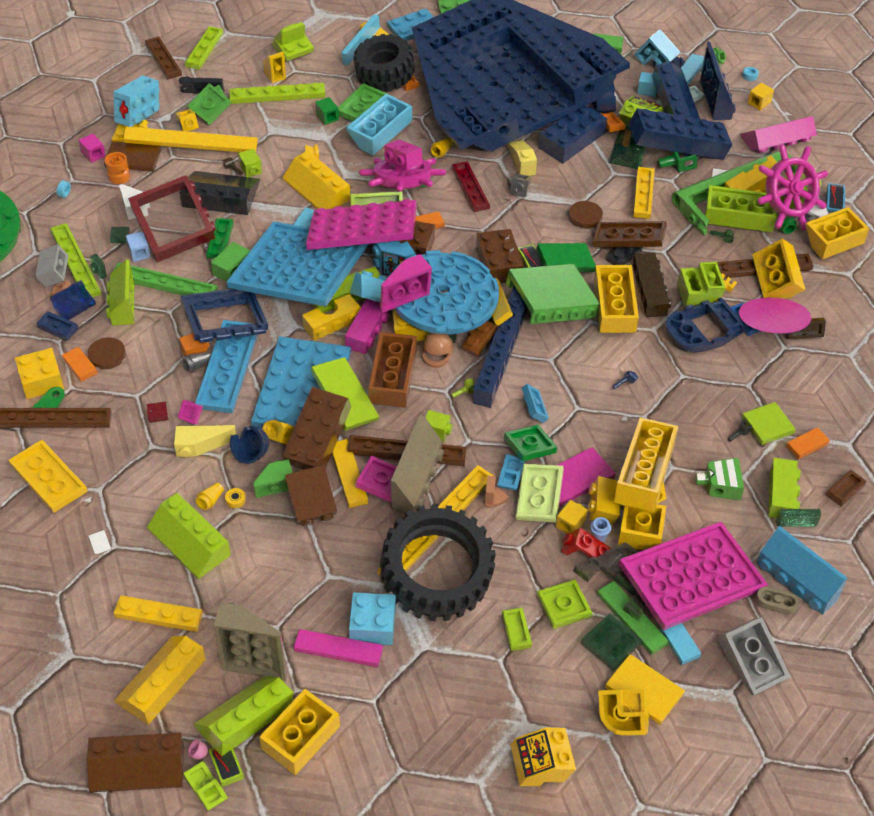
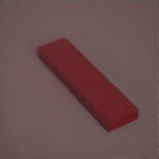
(470, 186)

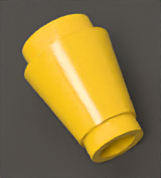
(441, 147)
(207, 498)

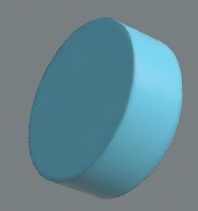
(750, 73)
(63, 189)

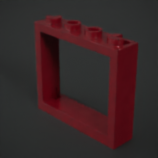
(182, 244)

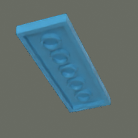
(226, 371)

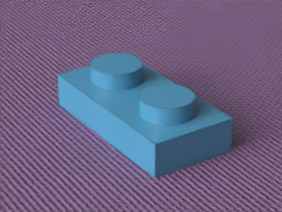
(535, 403)

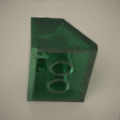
(626, 151)

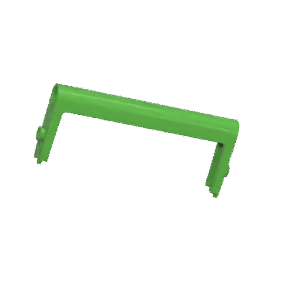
(687, 198)

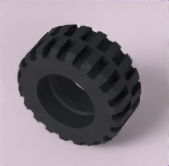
(384, 49)

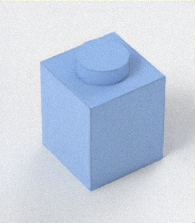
(138, 246)

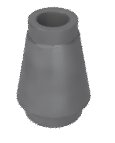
(195, 361)

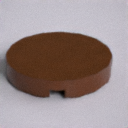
(585, 214)
(106, 353)

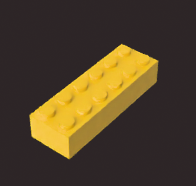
(646, 465)

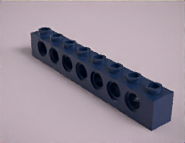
(500, 352)

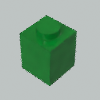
(327, 111)

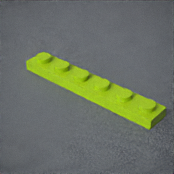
(277, 93)

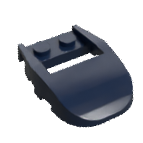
(690, 338)

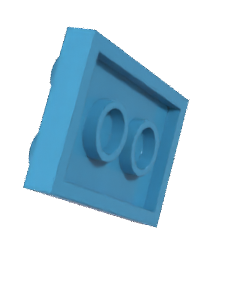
(403, 25)

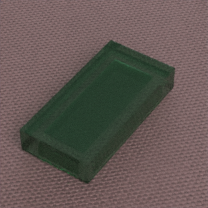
(798, 517)

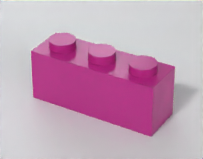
(366, 327)

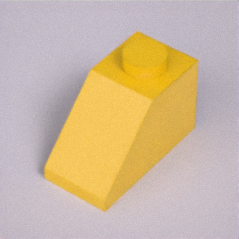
(275, 67)

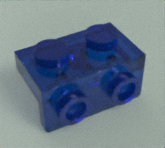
(72, 300)

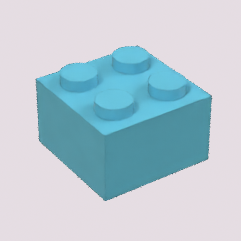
(373, 618)

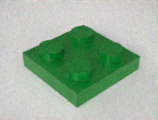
(530, 442)

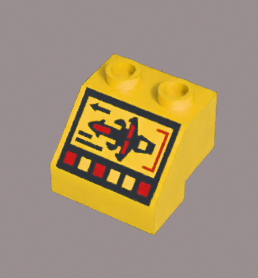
(543, 757)

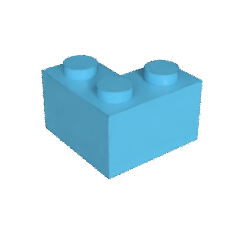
(657, 48)

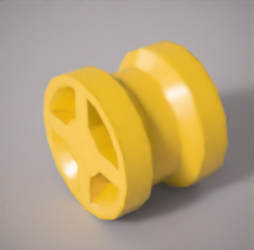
(313, 149)

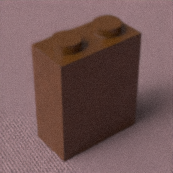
(310, 495)

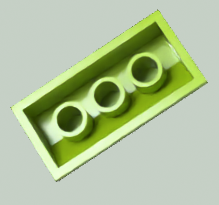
(739, 209)
(188, 536)
(245, 713)

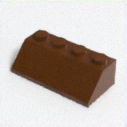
(135, 762)

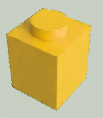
(760, 96)
(571, 517)

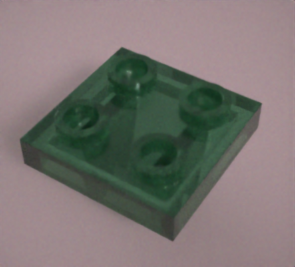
(611, 641)

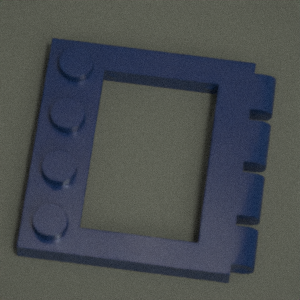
(223, 298)

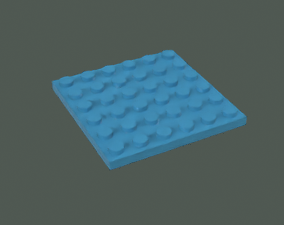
(287, 270)

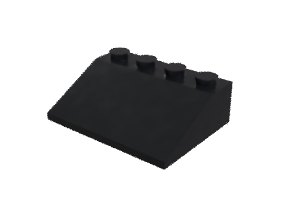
(222, 192)

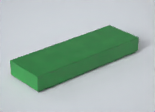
(222, 235)

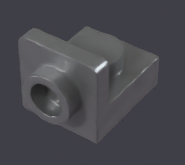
(520, 185)

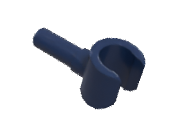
(630, 376)

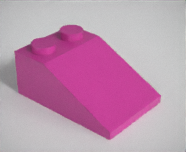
(406, 283)

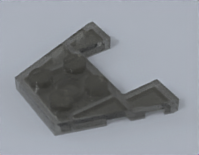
(609, 565)

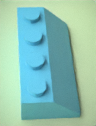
(380, 123)

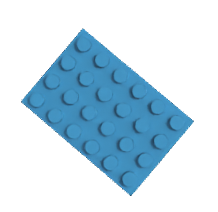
(291, 378)

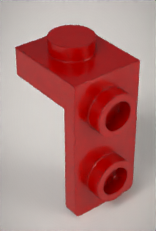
(584, 542)

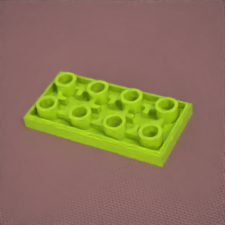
(340, 379)

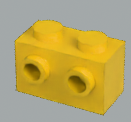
(602, 500)

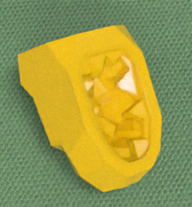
(278, 431)

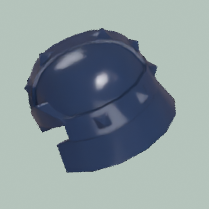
(251, 444)

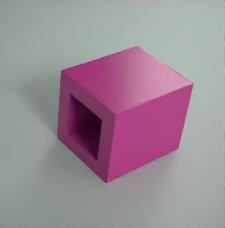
(92, 148)

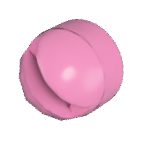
(197, 749)

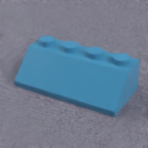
(801, 570)

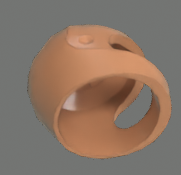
(437, 345)

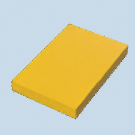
(660, 692)

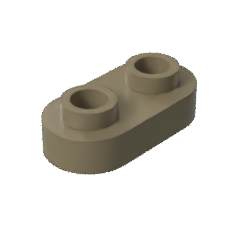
(777, 599)

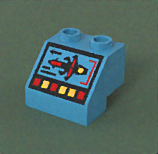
(389, 255)

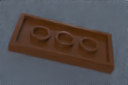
(630, 234)

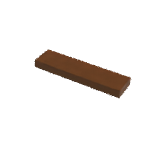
(163, 58)

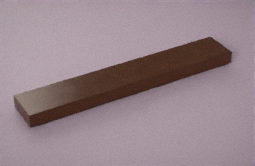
(747, 267)
(55, 417)
(394, 449)

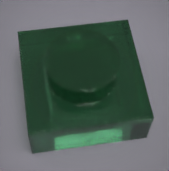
(98, 266)

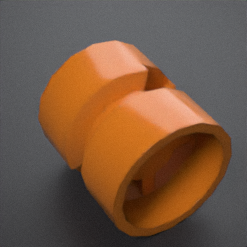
(117, 168)

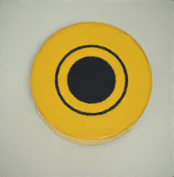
(235, 498)

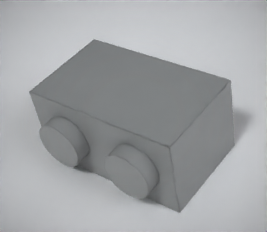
(52, 266)

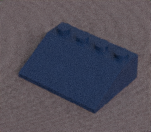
(715, 87)

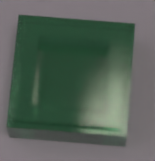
(118, 234)

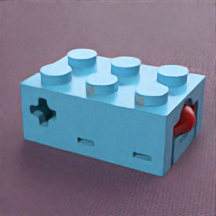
(136, 101)

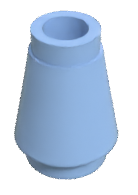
(600, 528)

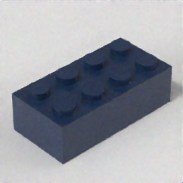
(572, 133)

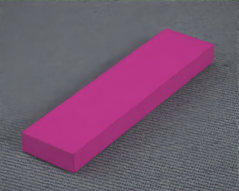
(338, 648)

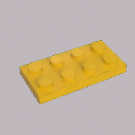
(48, 476)

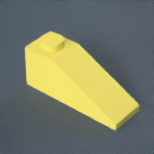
(523, 157)
(197, 440)

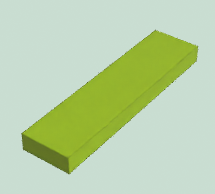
(204, 48)

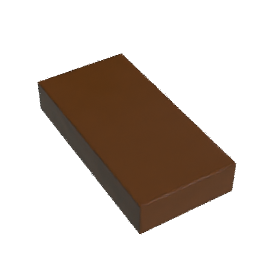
(846, 488)

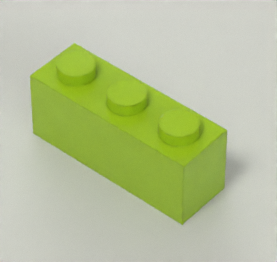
(783, 486)

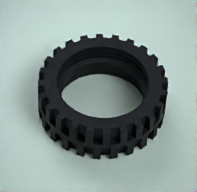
(446, 524)

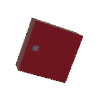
(157, 412)

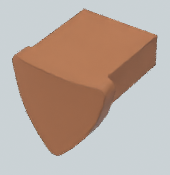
(494, 495)

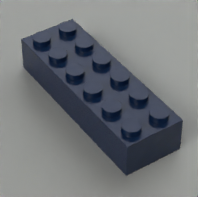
(680, 133)

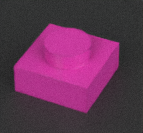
(190, 411)

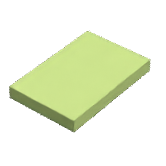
(539, 493)

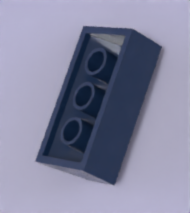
(674, 90)

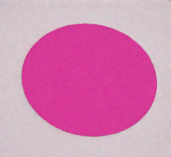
(775, 315)

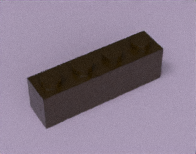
(651, 285)

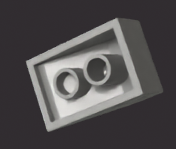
(754, 655)

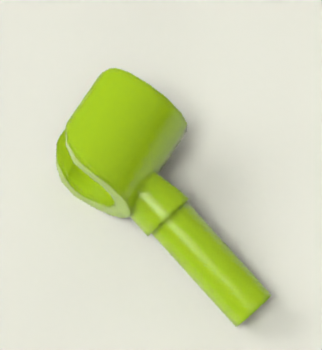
(469, 388)

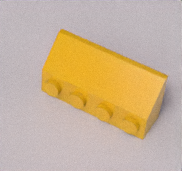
(316, 182)
(161, 678)

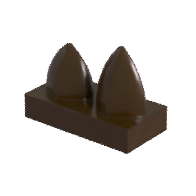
(813, 330)

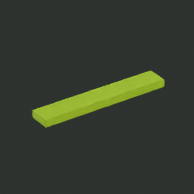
(76, 260)

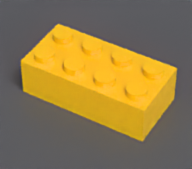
(617, 299)

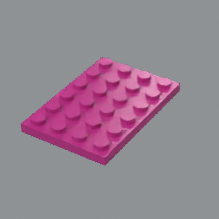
(362, 224)
(692, 575)

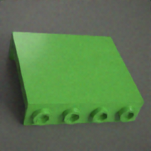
(554, 293)

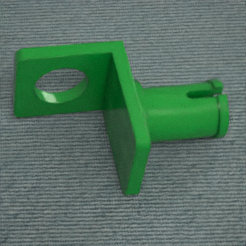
(678, 162)

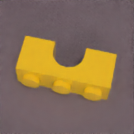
(320, 324)

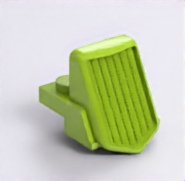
(292, 41)

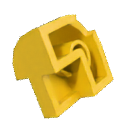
(624, 711)

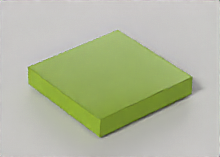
(768, 423)
(564, 604)

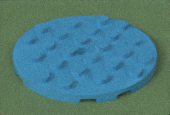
(466, 305)

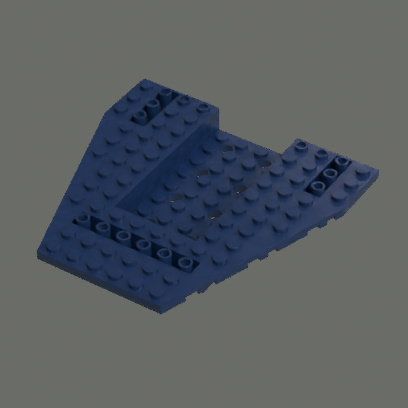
(552, 55)

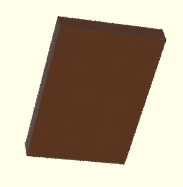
(138, 156)

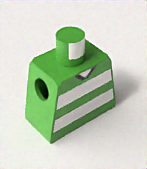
(722, 479)

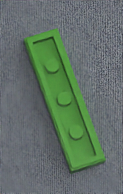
(616, 599)

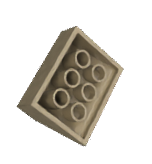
(416, 467)
(248, 643)

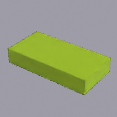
(516, 629)

